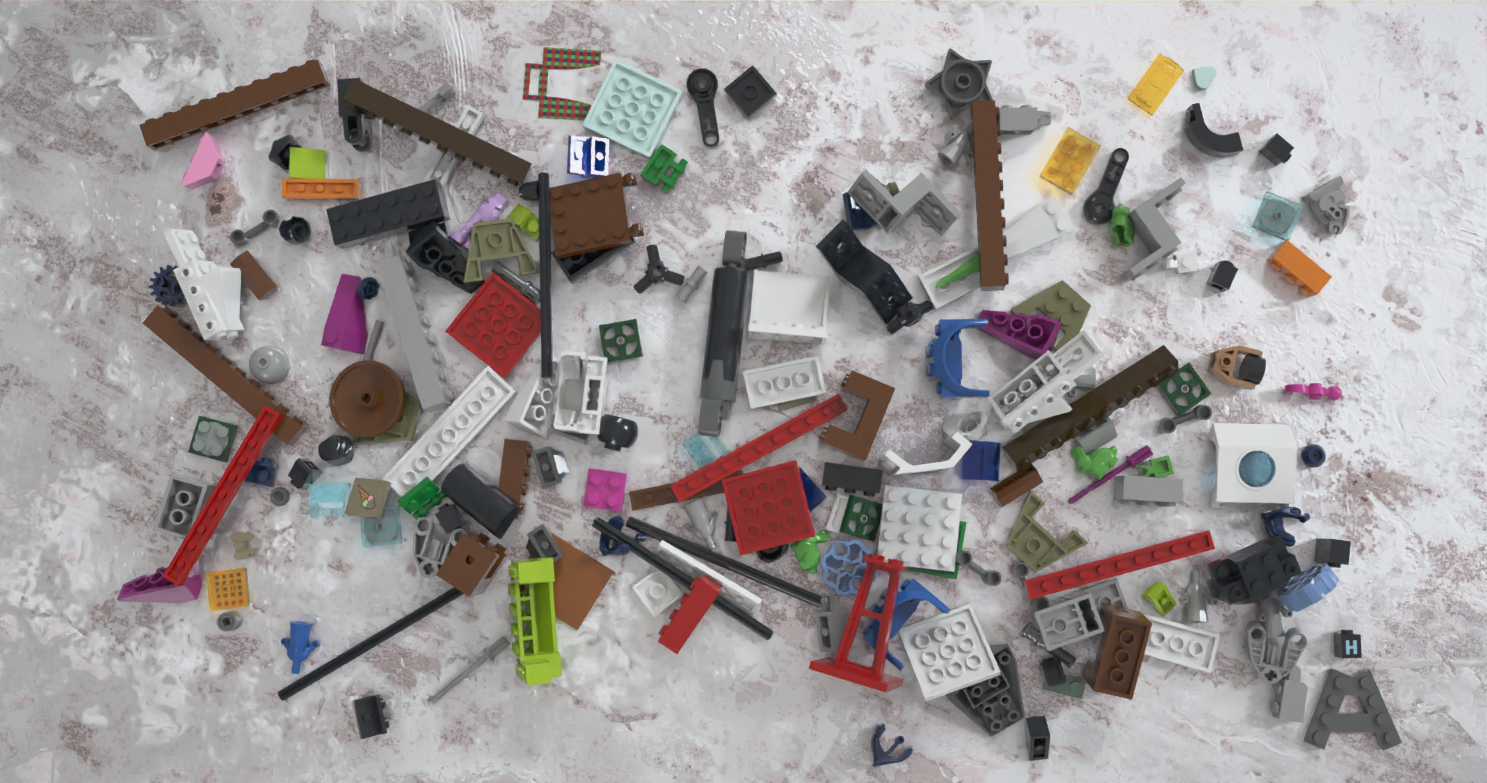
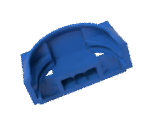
(946, 359)
(902, 612)

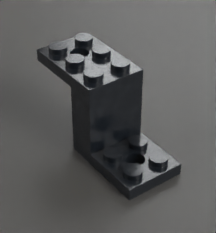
(864, 271)

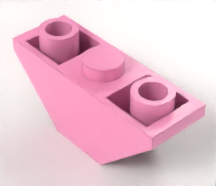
(205, 164)

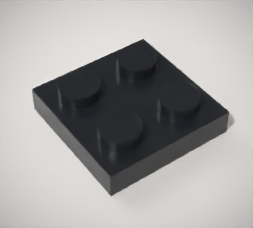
(750, 92)

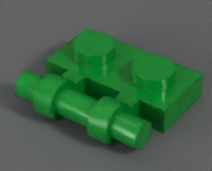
(658, 166)
(419, 495)

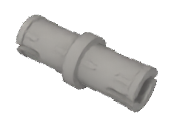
(691, 284)

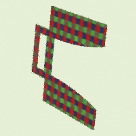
(559, 59)

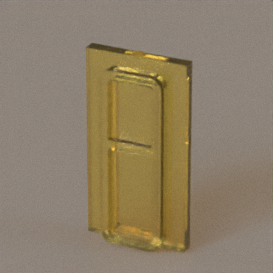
(1156, 84)

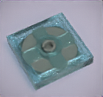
(1277, 216)
(383, 531)

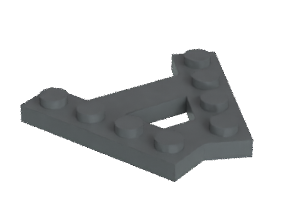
(1329, 719)

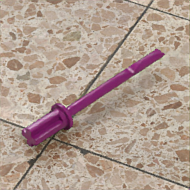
(1132, 461)

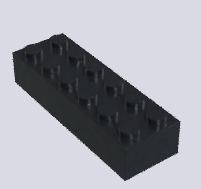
(388, 214)

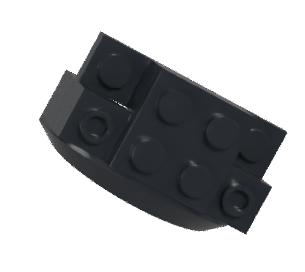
(1259, 572)

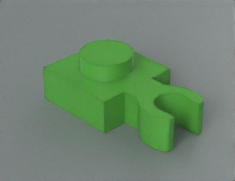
(1158, 467)

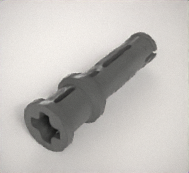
(525, 288)
(1034, 636)

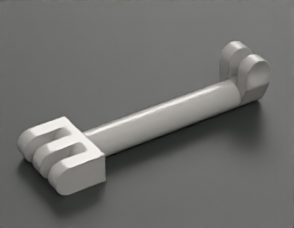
(445, 92)

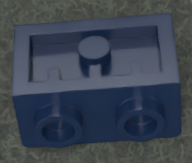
(263, 472)

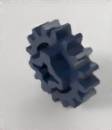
(162, 284)

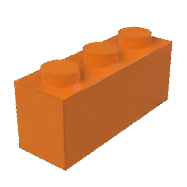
(1298, 269)

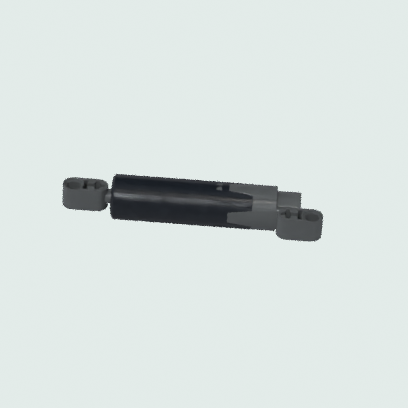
(724, 336)

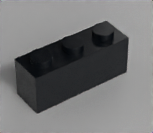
(851, 479)

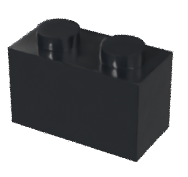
(1332, 552)

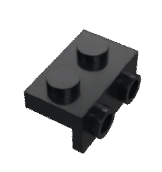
(370, 716)

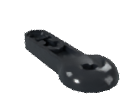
(705, 101)
(1106, 190)

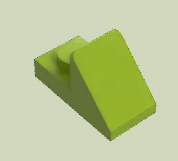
(525, 221)
(1160, 598)

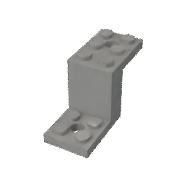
(917, 195)
(1154, 230)
(1079, 613)

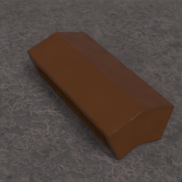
(254, 276)
(1016, 485)

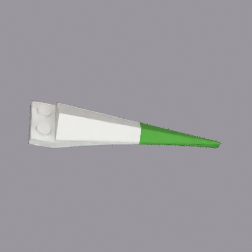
(1035, 229)

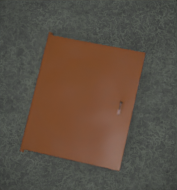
(576, 583)

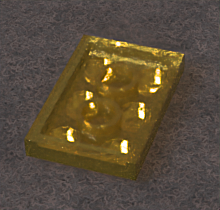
(1070, 161)

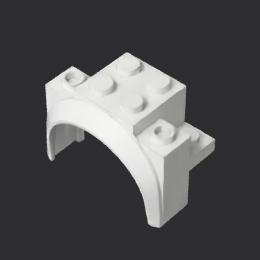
(581, 393)

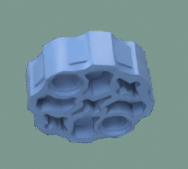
(851, 546)
(1308, 587)

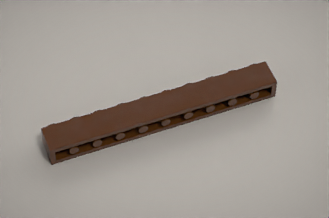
(234, 105)
(988, 197)
(221, 371)

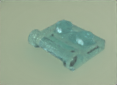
(700, 452)
(328, 493)

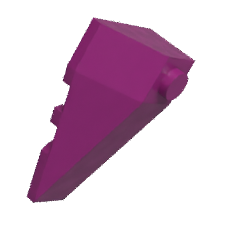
(346, 320)

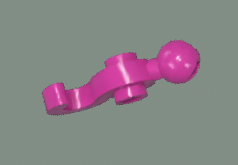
(1314, 391)

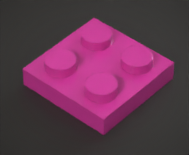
(605, 490)

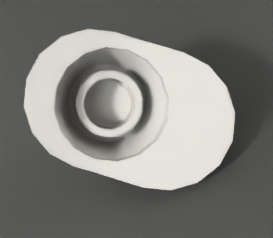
(969, 425)

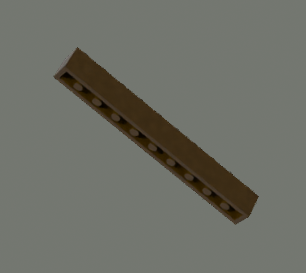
(437, 132)
(1091, 408)

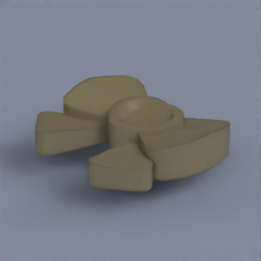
(239, 540)

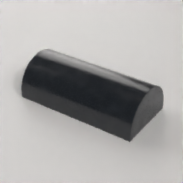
(580, 265)
(480, 499)

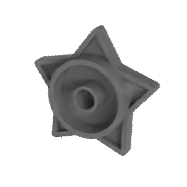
(957, 70)

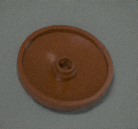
(367, 398)

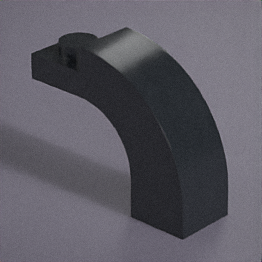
(1208, 141)

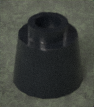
(529, 191)

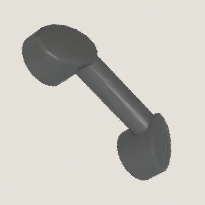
(270, 219)
(1200, 412)
(1021, 570)
(989, 577)

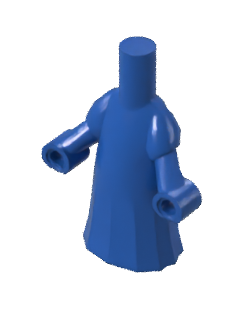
(297, 649)

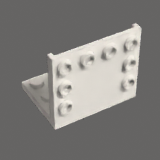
(789, 307)

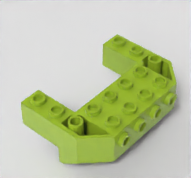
(541, 658)

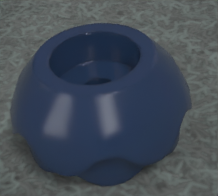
(368, 288)
(1307, 455)

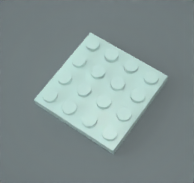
(632, 108)

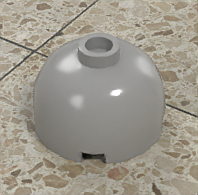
(269, 364)

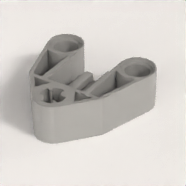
(421, 545)
(1290, 652)

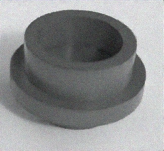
(280, 496)

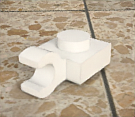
(1182, 263)

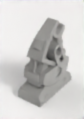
(1329, 205)

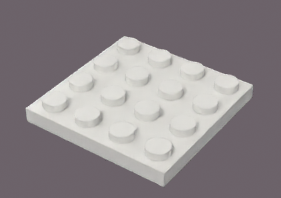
(920, 527)
(948, 652)

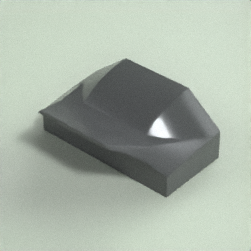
(550, 466)
(543, 544)

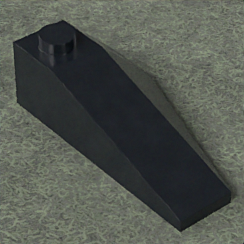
(438, 254)

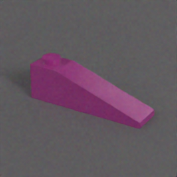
(1022, 332)
(160, 590)

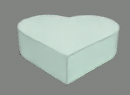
(1203, 76)

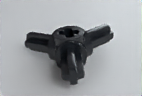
(655, 263)
(909, 315)

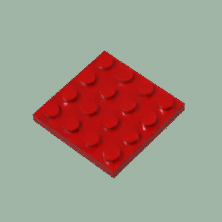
(497, 325)
(768, 508)

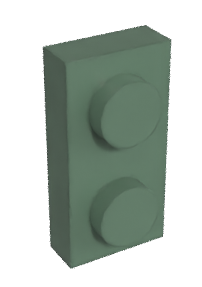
(1073, 687)

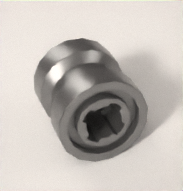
(233, 619)

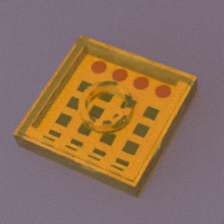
(228, 589)

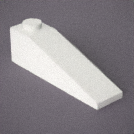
(535, 402)

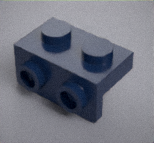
(856, 216)

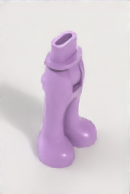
(487, 211)

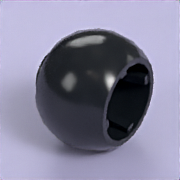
(617, 432)

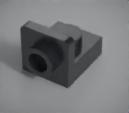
(1052, 672)

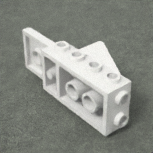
(216, 288)
(1044, 384)

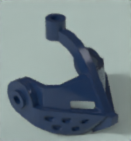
(1277, 517)
(617, 549)
(880, 756)

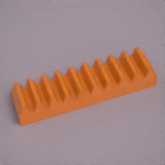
(321, 189)

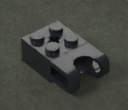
(354, 122)

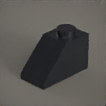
(304, 473)
(1037, 738)

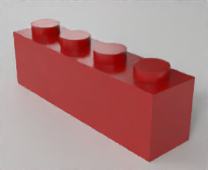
(689, 613)

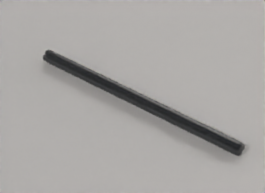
(545, 275)
(724, 562)
(680, 576)
(369, 643)

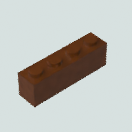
(514, 470)

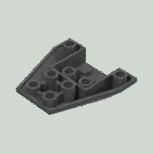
(996, 701)

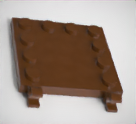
(592, 215)

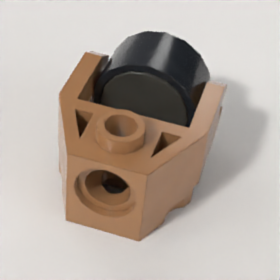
(1251, 368)

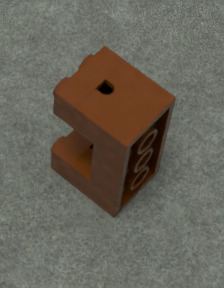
(878, 398)
(473, 563)
(1119, 651)

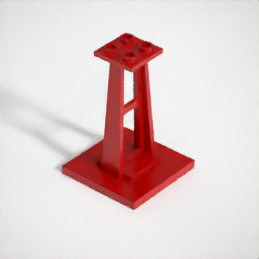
(840, 665)

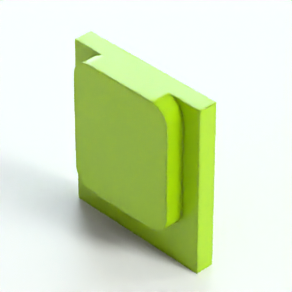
(306, 163)

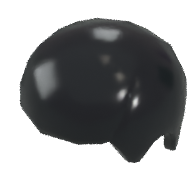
(295, 230)

